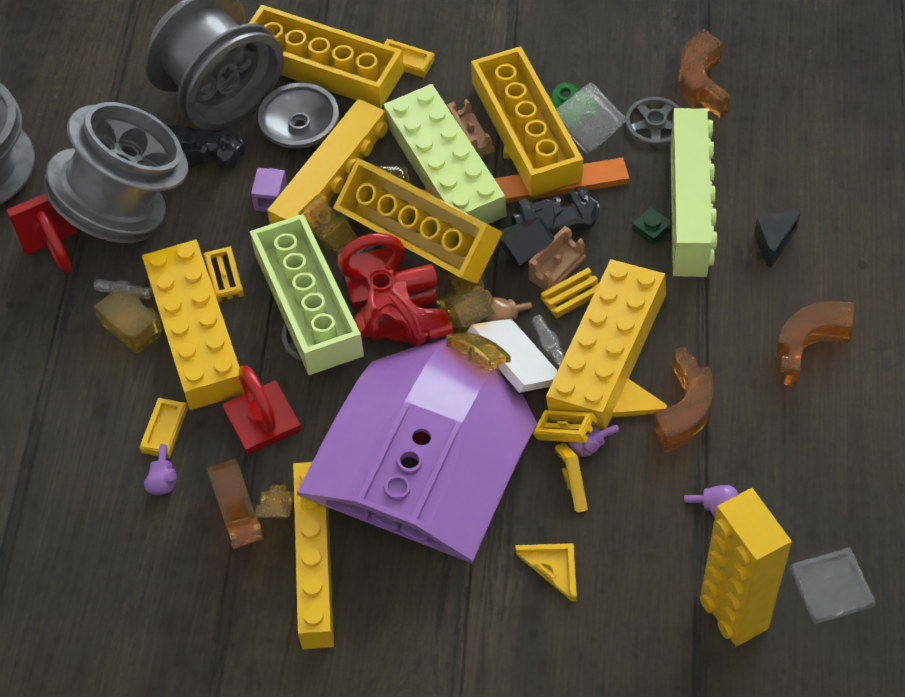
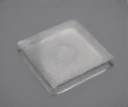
(590, 117)
(832, 585)

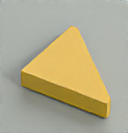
(636, 401)
(572, 476)
(553, 563)

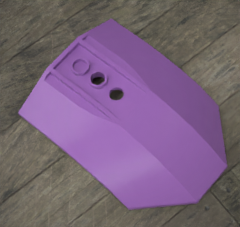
(475, 443)

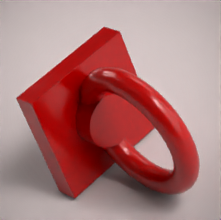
(40, 227)
(359, 266)
(260, 414)

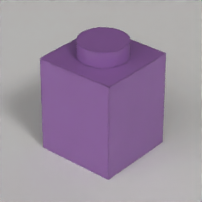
(267, 187)

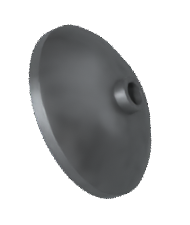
(298, 115)

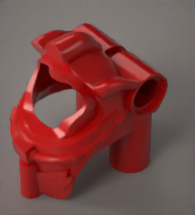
(395, 306)

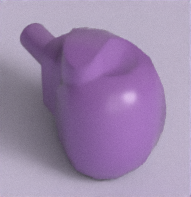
(594, 441)
(161, 475)
(713, 497)

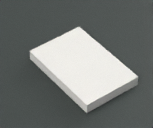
(528, 366)

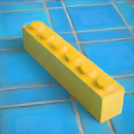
(332, 161)
(312, 568)

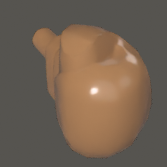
(506, 309)

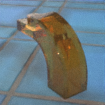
(697, 58)
(809, 325)
(687, 418)
(234, 503)

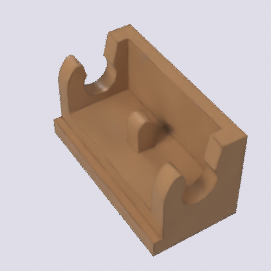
(471, 127)
(556, 260)

